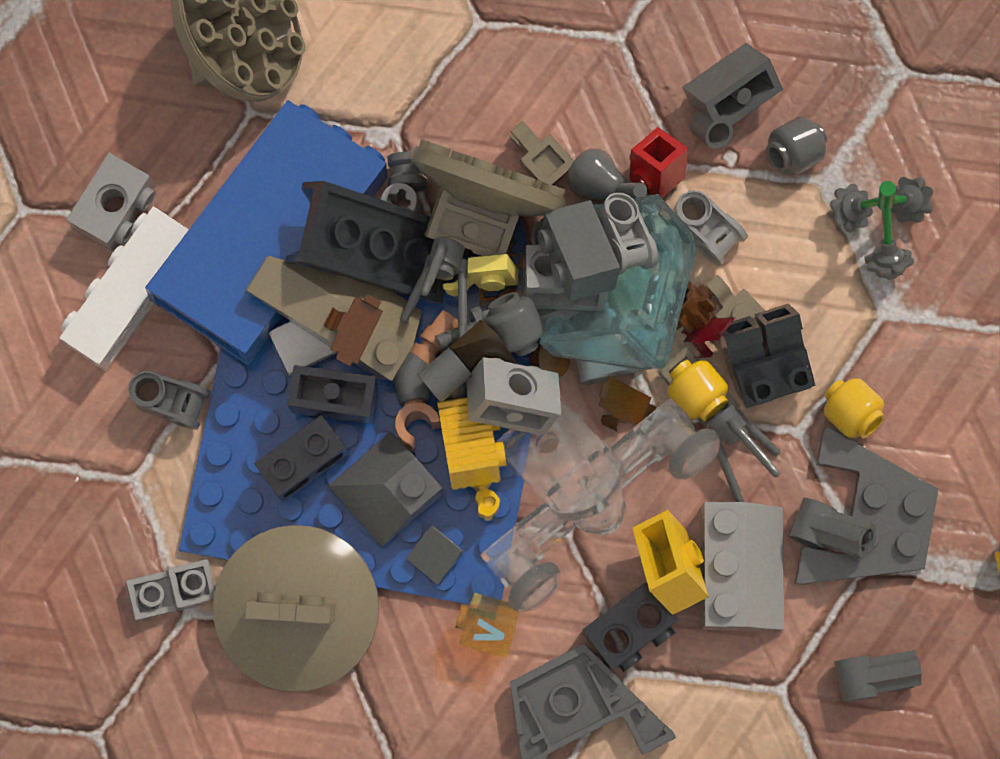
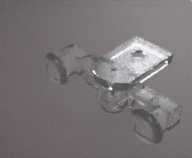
(583, 489)

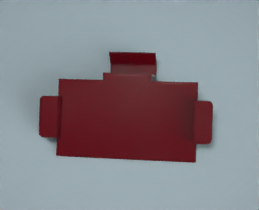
(710, 332)

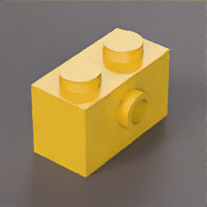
(670, 562)

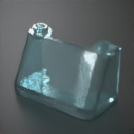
(643, 307)

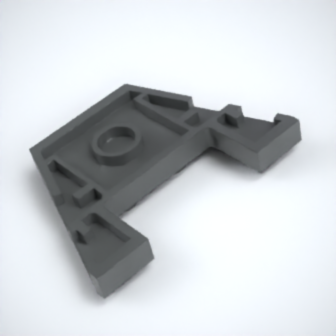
(887, 497)
(575, 698)

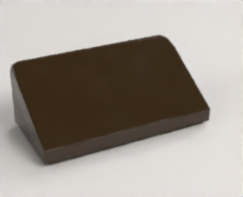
(478, 343)

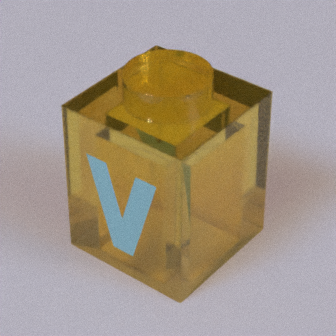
(487, 625)

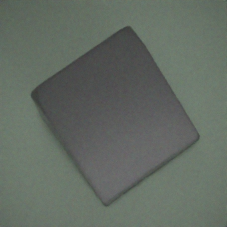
(435, 555)

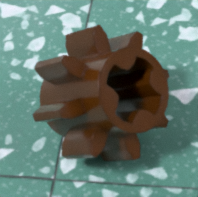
(696, 308)

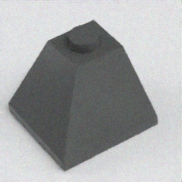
(386, 489)

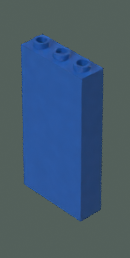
(254, 217)

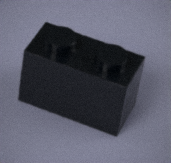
(332, 394)

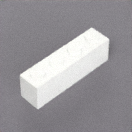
(120, 298)

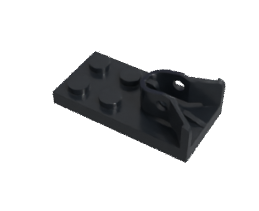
(365, 240)

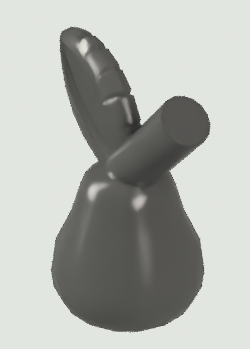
(596, 177)

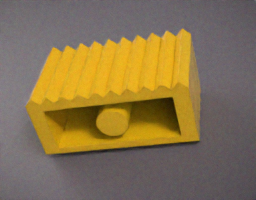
(469, 446)

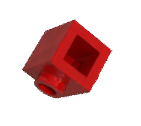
(658, 162)

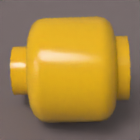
(698, 389)
(854, 408)

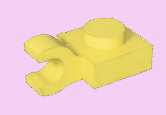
(488, 273)

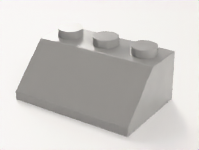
(742, 566)

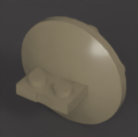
(241, 45)
(479, 199)
(296, 608)

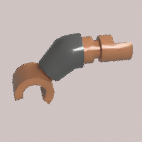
(410, 388)

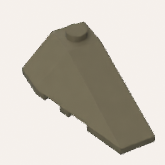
(308, 296)

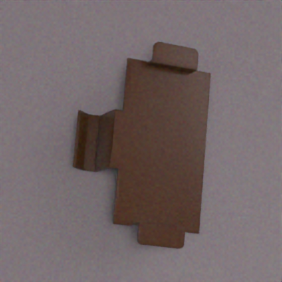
(353, 328)
(624, 404)

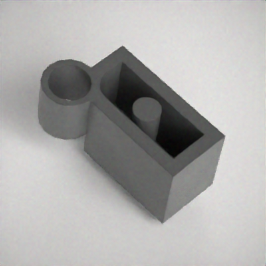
(730, 93)

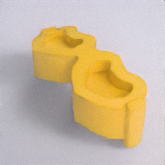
(487, 502)

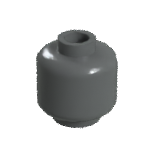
(796, 146)
(516, 323)

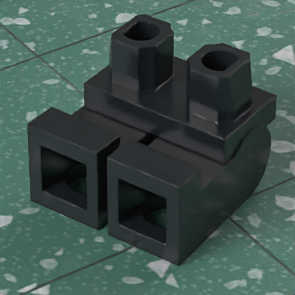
(767, 356)

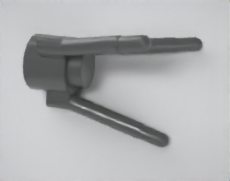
(442, 263)
(731, 427)

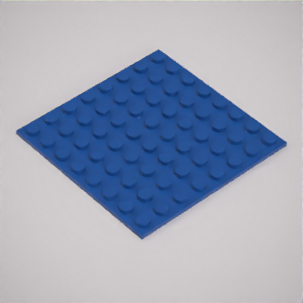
(252, 418)

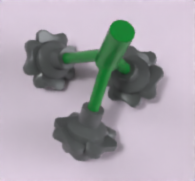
(907, 199)

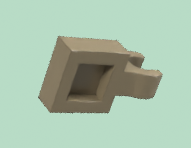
(545, 158)
(732, 306)

